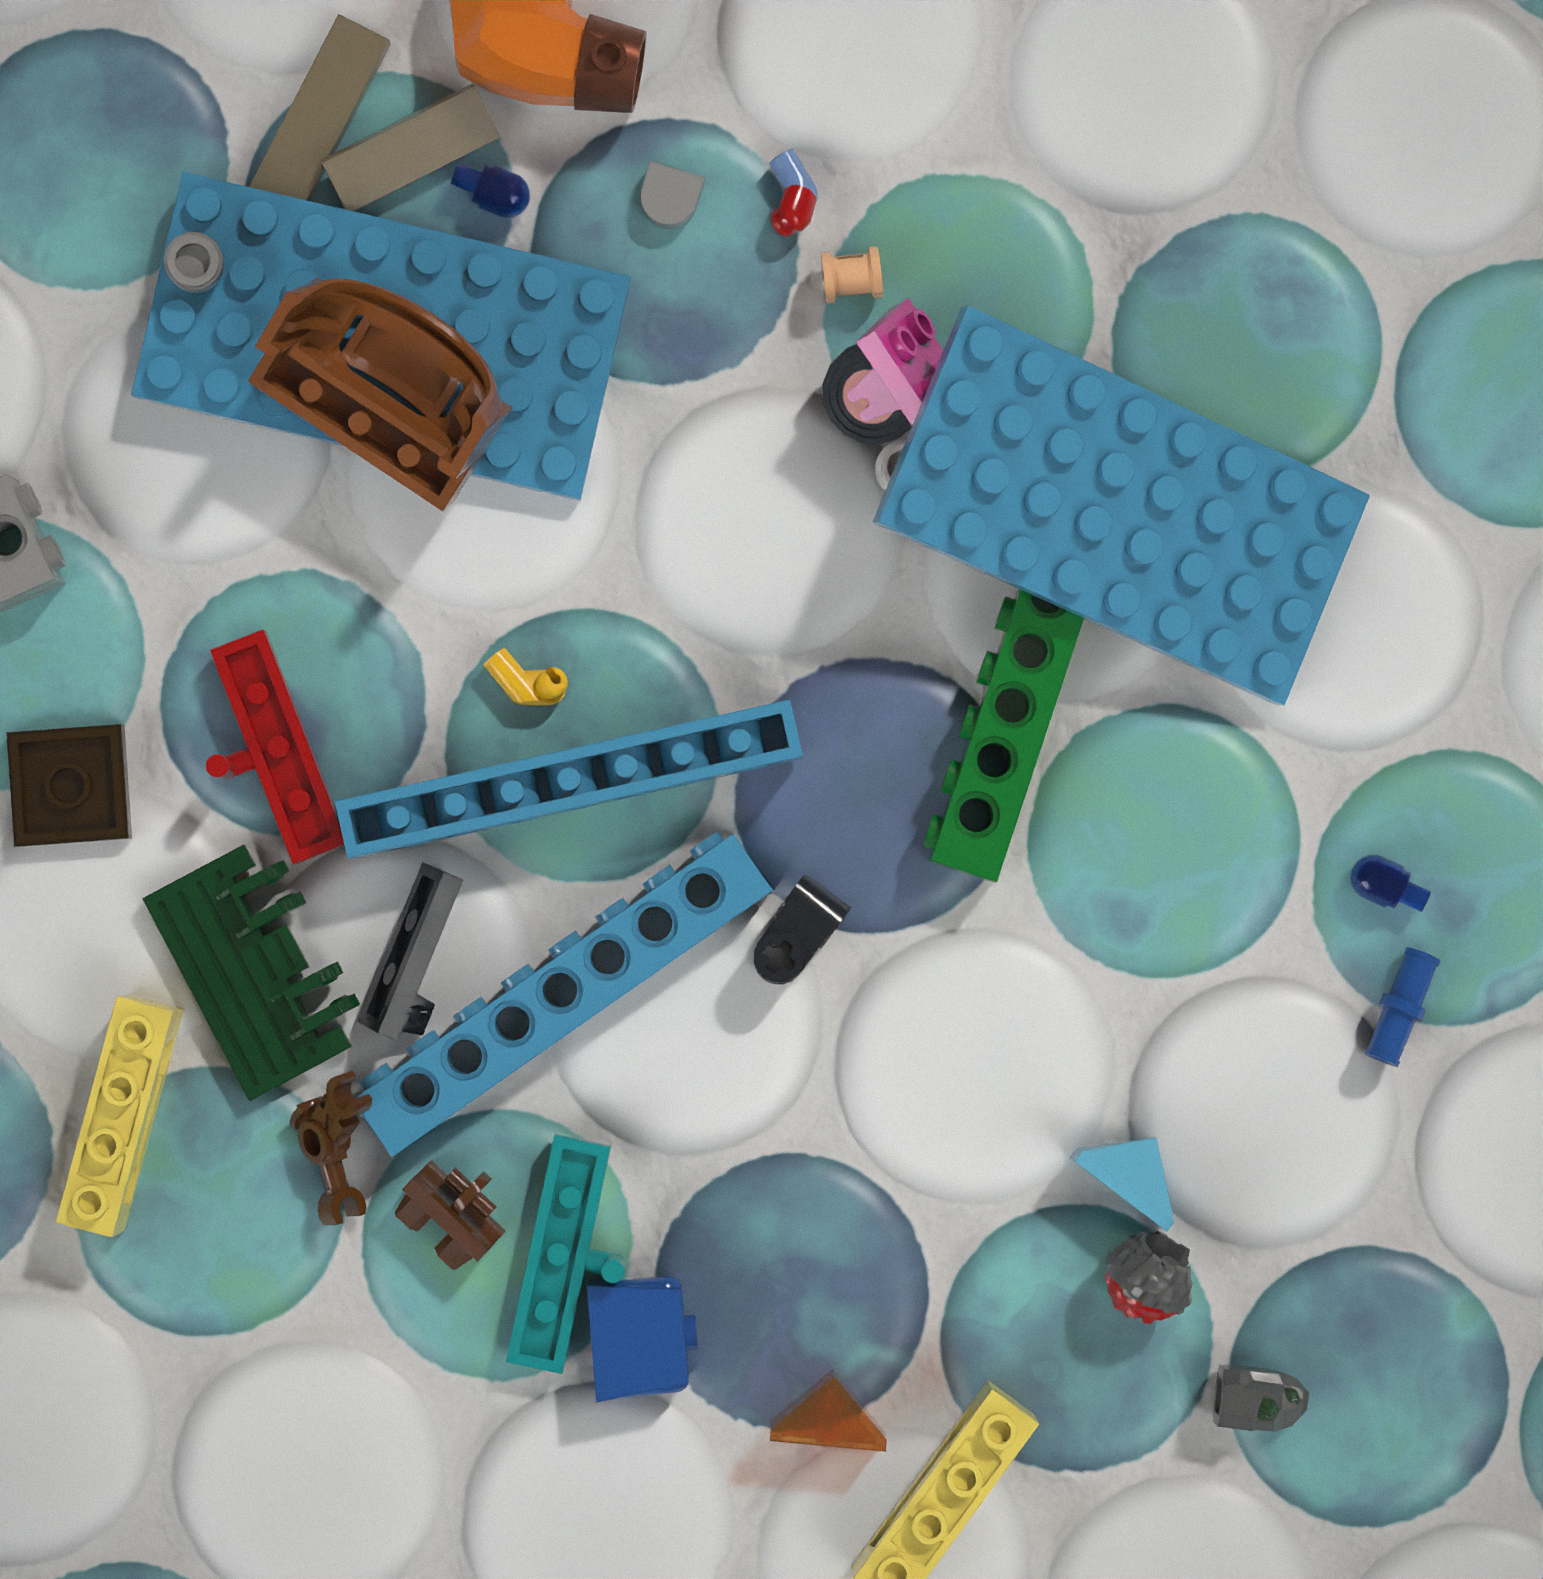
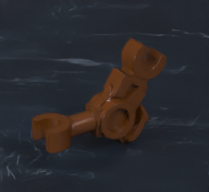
(324, 1138)

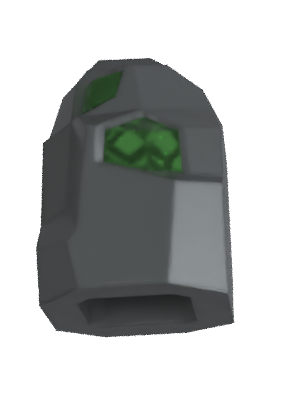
(1257, 1399)

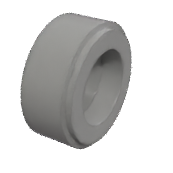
(194, 262)

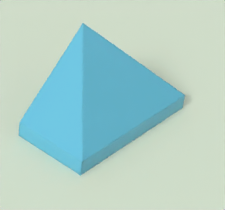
(1134, 1173)

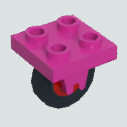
(882, 379)

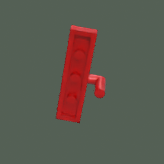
(275, 747)

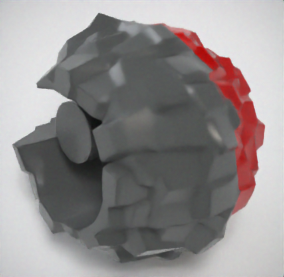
(1149, 1277)

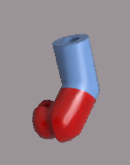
(798, 196)

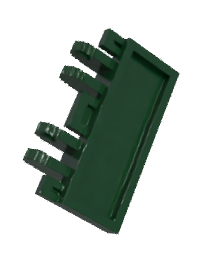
(245, 975)

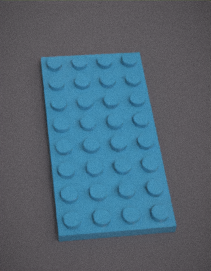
(532, 318)
(1121, 506)

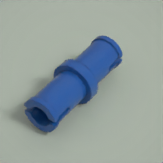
(1402, 1007)

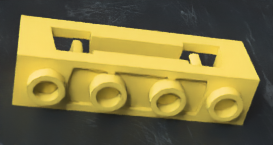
(119, 1115)
(948, 1488)

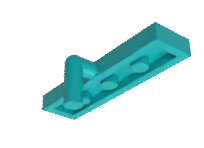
(561, 1254)

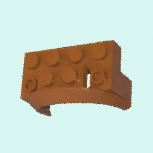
(403, 350)

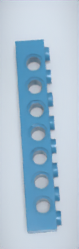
(569, 780)
(401, 1122)

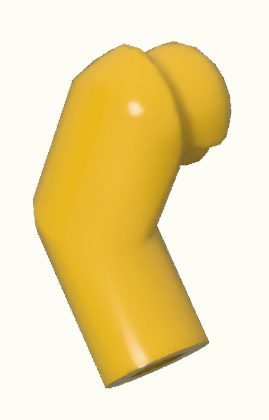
(527, 686)

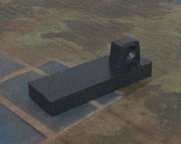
(393, 997)

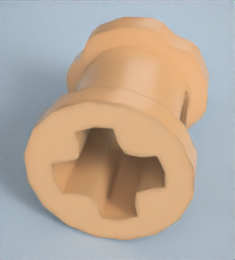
(851, 274)

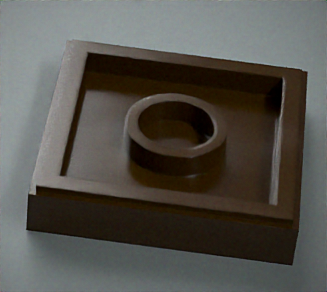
(69, 785)

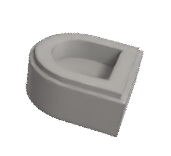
(670, 195)

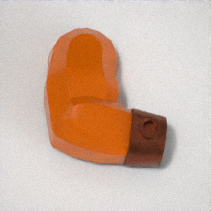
(548, 53)

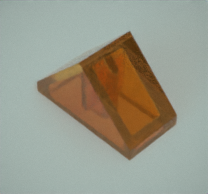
(828, 1417)

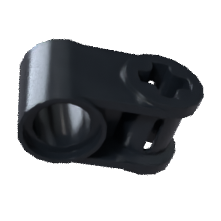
(804, 924)

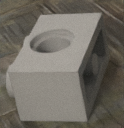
(38, 560)

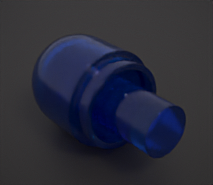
(494, 189)
(1386, 883)

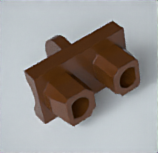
(456, 1207)

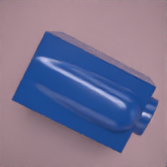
(639, 1337)

